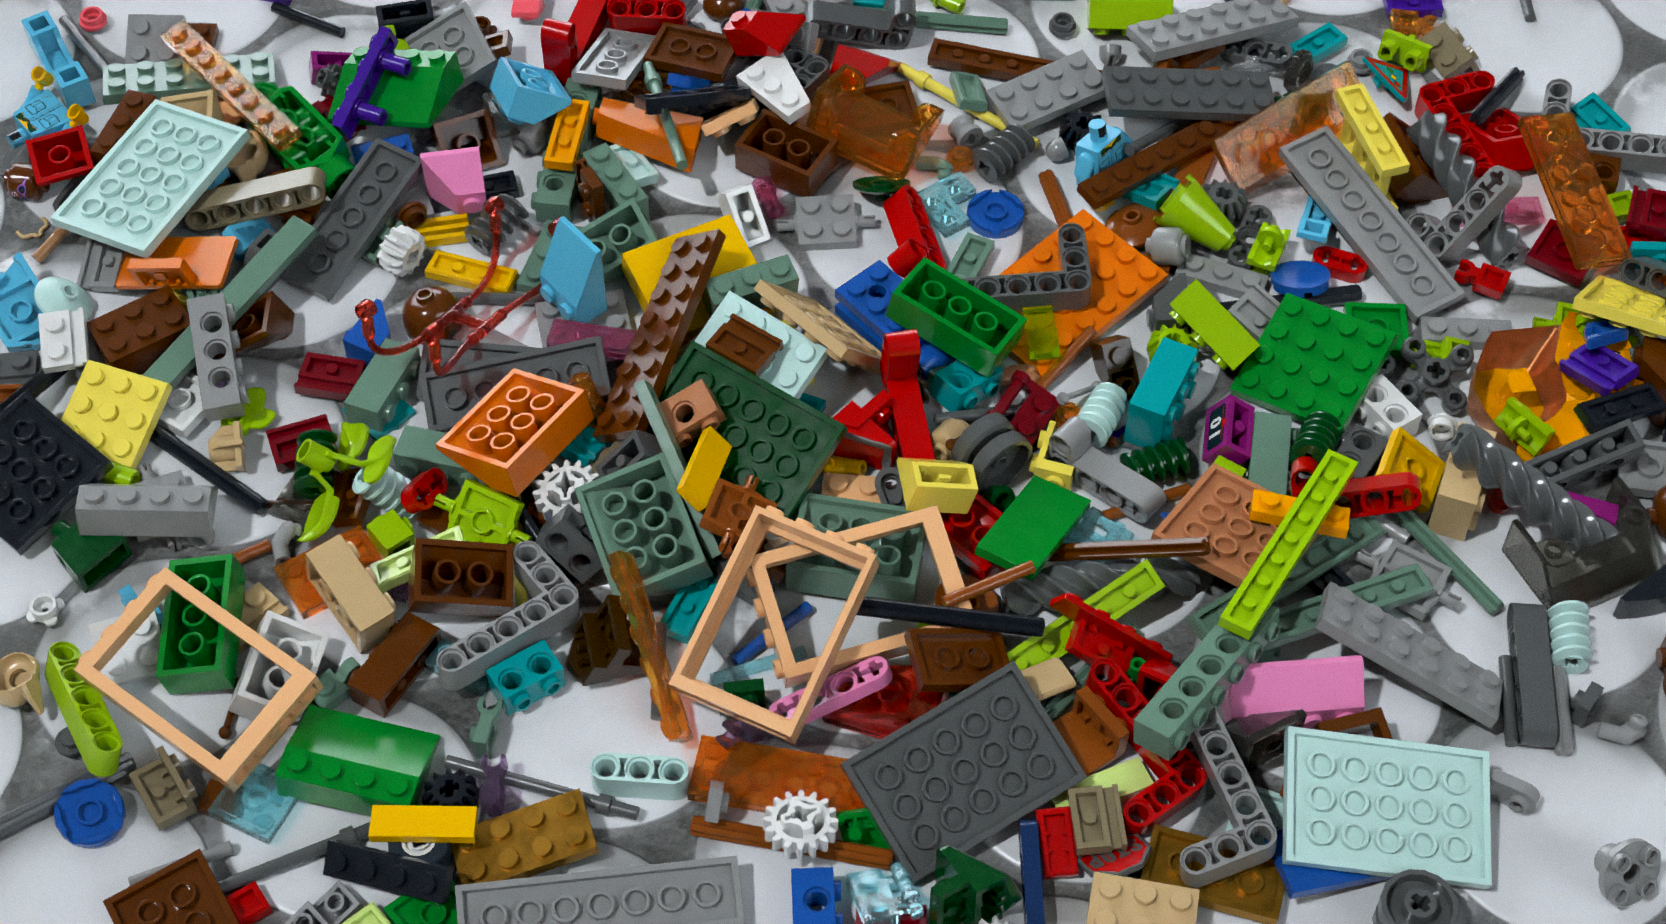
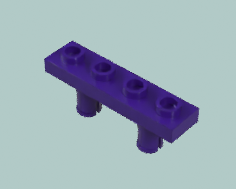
(369, 71)

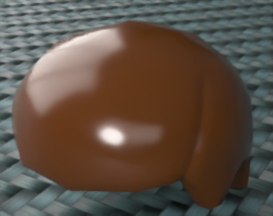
(722, 9)

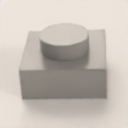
(716, 802)

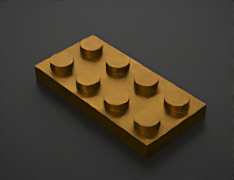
(528, 841)
(1247, 894)

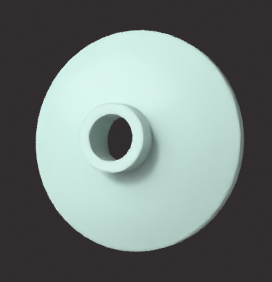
(61, 294)

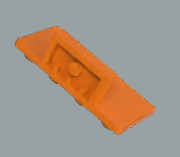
(180, 264)

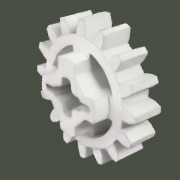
(559, 486)
(800, 824)

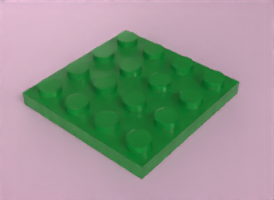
(1313, 362)

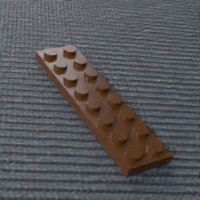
(660, 332)

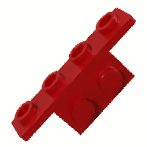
(1099, 636)

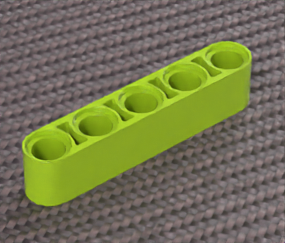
(83, 711)

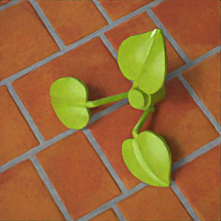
(320, 459)

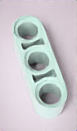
(627, 766)

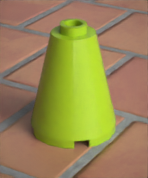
(1197, 215)

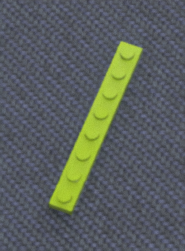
(1287, 545)

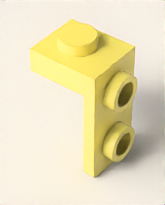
(1052, 471)

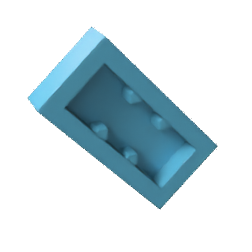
(246, 233)

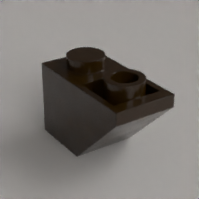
(1116, 362)

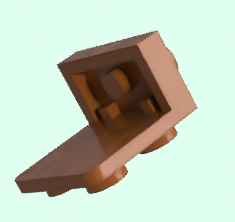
(1093, 731)

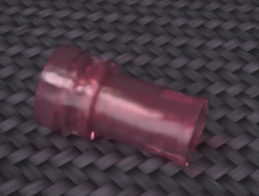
(766, 193)

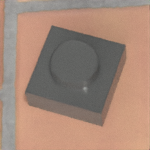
(1585, 703)

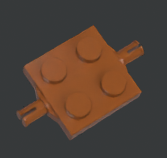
(731, 509)

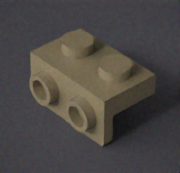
(1448, 51)
(163, 790)

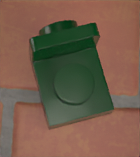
(749, 690)

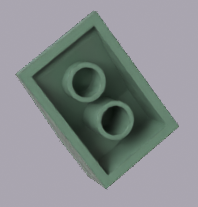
(617, 233)

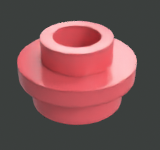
(92, 19)

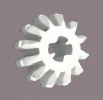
(401, 250)

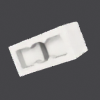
(1387, 409)

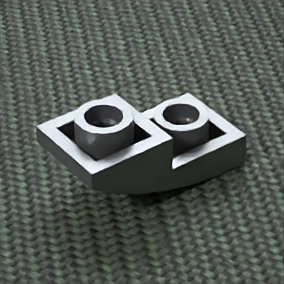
(332, 908)

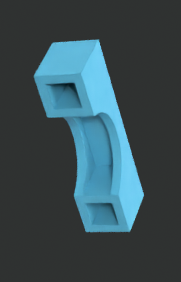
(53, 55)

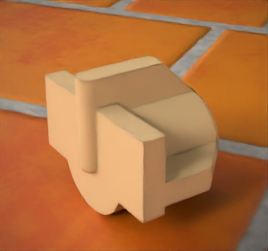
(228, 448)

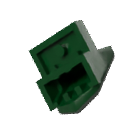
(969, 889)

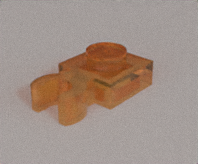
(1409, 22)

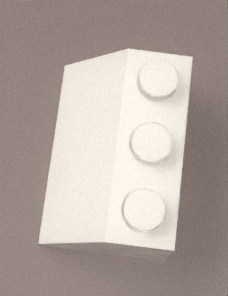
(263, 678)

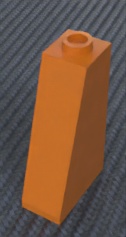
(643, 133)

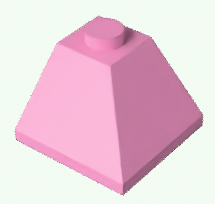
(455, 179)

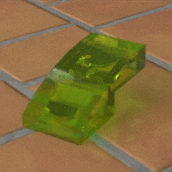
(1041, 333)

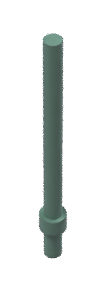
(654, 85)

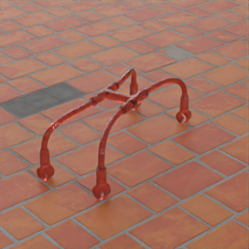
(435, 331)

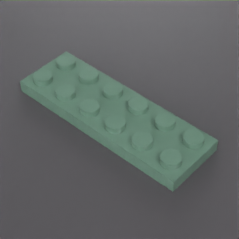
(176, 77)

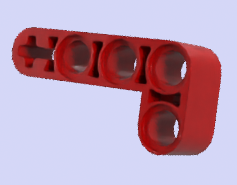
(911, 232)
(1359, 488)

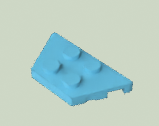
(18, 307)

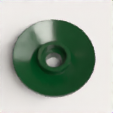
(879, 186)

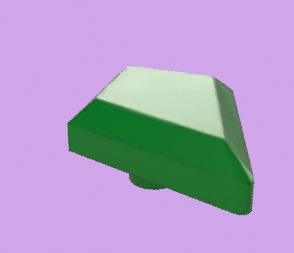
(860, 828)

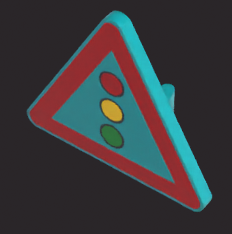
(1391, 76)

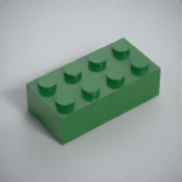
(956, 317)
(193, 647)

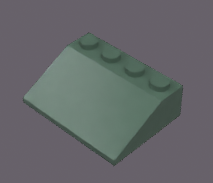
(646, 517)
(898, 553)

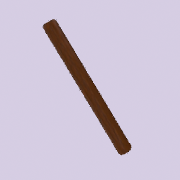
(1132, 549)

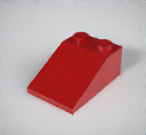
(1502, 139)

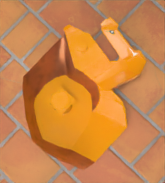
(1527, 367)

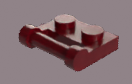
(1034, 411)

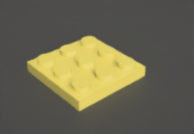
(116, 411)

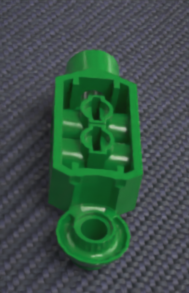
(320, 144)

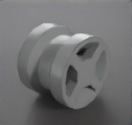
(965, 131)

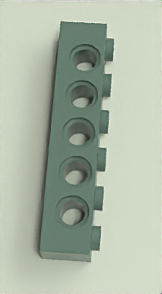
(558, 188)
(1200, 686)

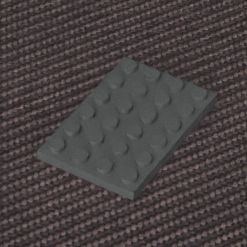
(963, 770)

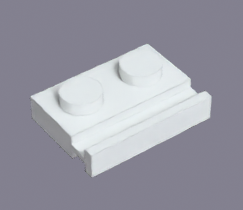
(63, 340)

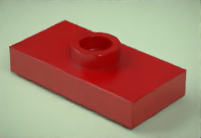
(1057, 843)

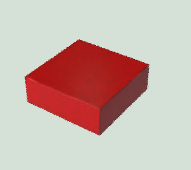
(249, 904)

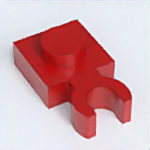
(1485, 280)

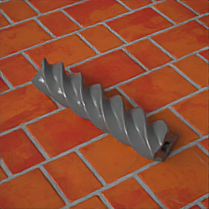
(1456, 177)
(1526, 487)
(1088, 577)

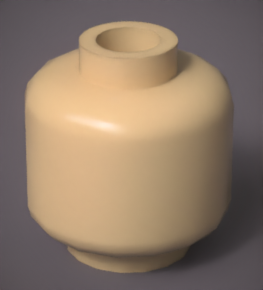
(946, 430)

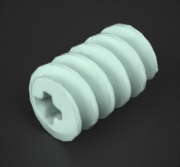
(1103, 411)
(385, 491)
(1570, 635)

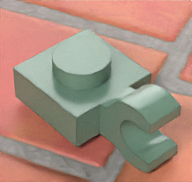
(335, 686)
(484, 733)

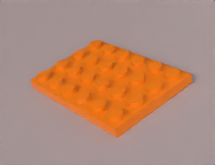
(1119, 284)

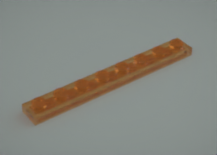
(232, 86)

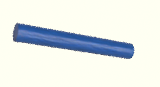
(759, 643)

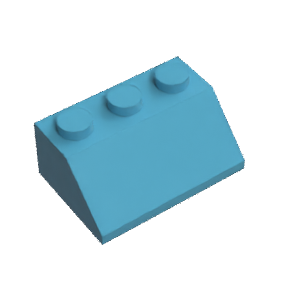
(527, 91)

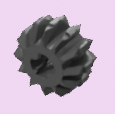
(1228, 198)

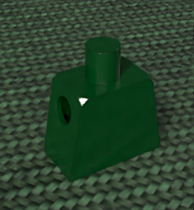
(86, 556)

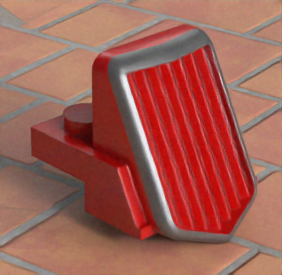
(868, 432)

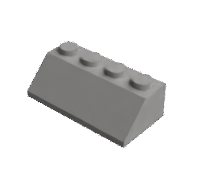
(146, 510)

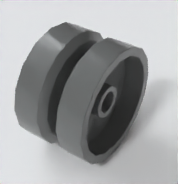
(993, 450)
(1416, 899)

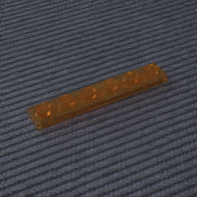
(653, 654)

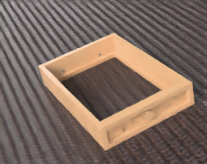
(801, 533)
(888, 647)
(258, 736)

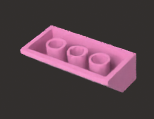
(1318, 686)

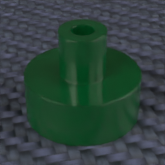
(999, 496)

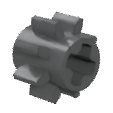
(328, 79)

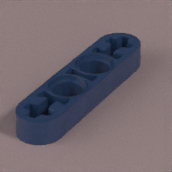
(1031, 872)

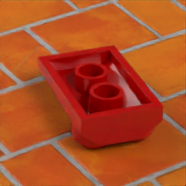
(968, 530)

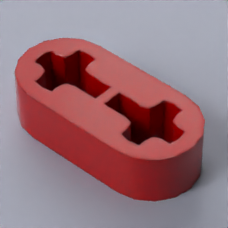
(1340, 264)
(421, 486)

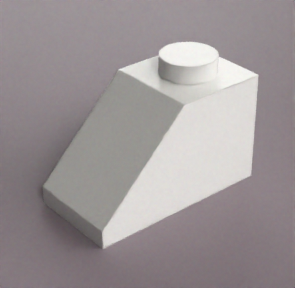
(745, 211)

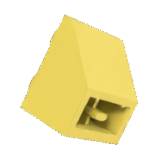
(939, 483)

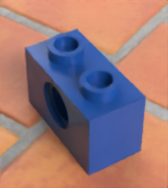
(815, 887)

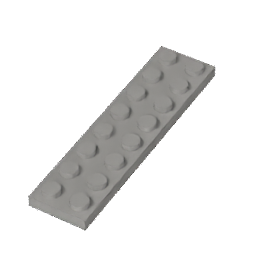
(1371, 224)
(645, 894)

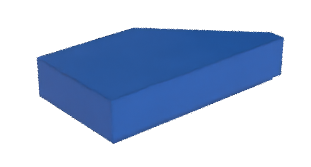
(1601, 333)

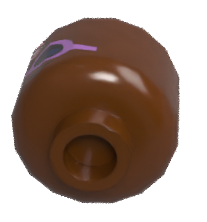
(21, 183)

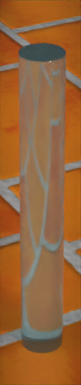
(751, 667)

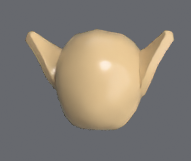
(250, 159)
(20, 681)

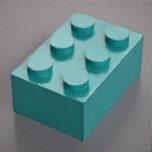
(1162, 394)

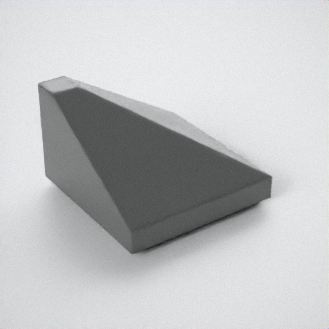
(16, 155)

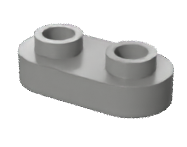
(1512, 791)

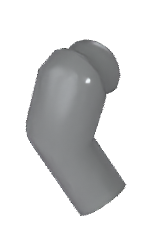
(286, 532)
(1625, 733)

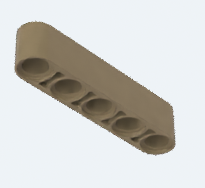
(257, 198)

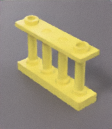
(1369, 138)

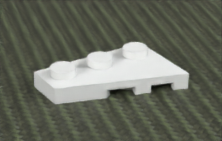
(777, 87)

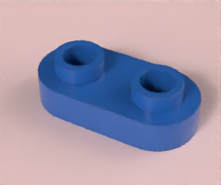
(686, 82)

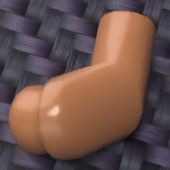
(1030, 369)

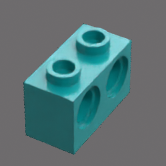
(962, 387)
(523, 671)

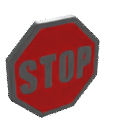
(1118, 862)

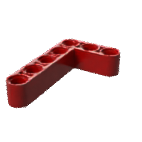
(645, 15)
(568, 42)
(1455, 97)
(899, 377)
(1168, 772)

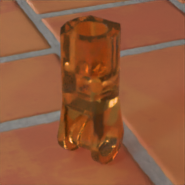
(584, 381)

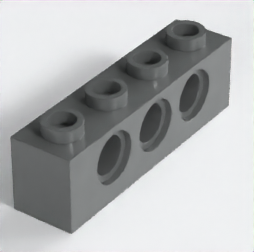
(1591, 455)

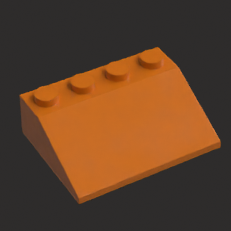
(517, 430)

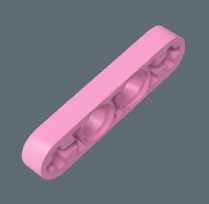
(835, 700)

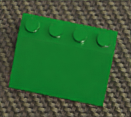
(410, 99)
(354, 762)

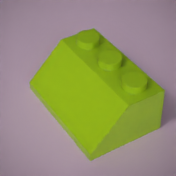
(1119, 14)
(1212, 326)

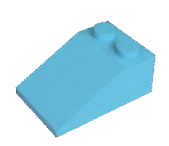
(573, 274)

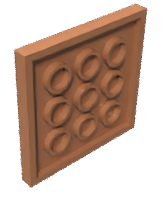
(1220, 511)

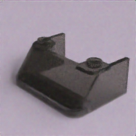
(1596, 571)

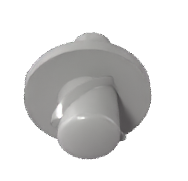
(1627, 871)

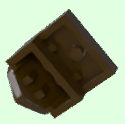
(603, 645)

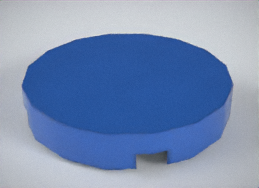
(995, 214)
(1300, 278)
(89, 813)

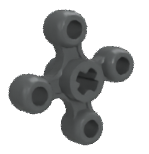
(1442, 367)

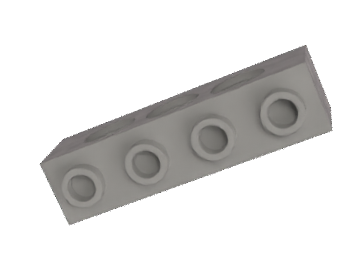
(205, 314)

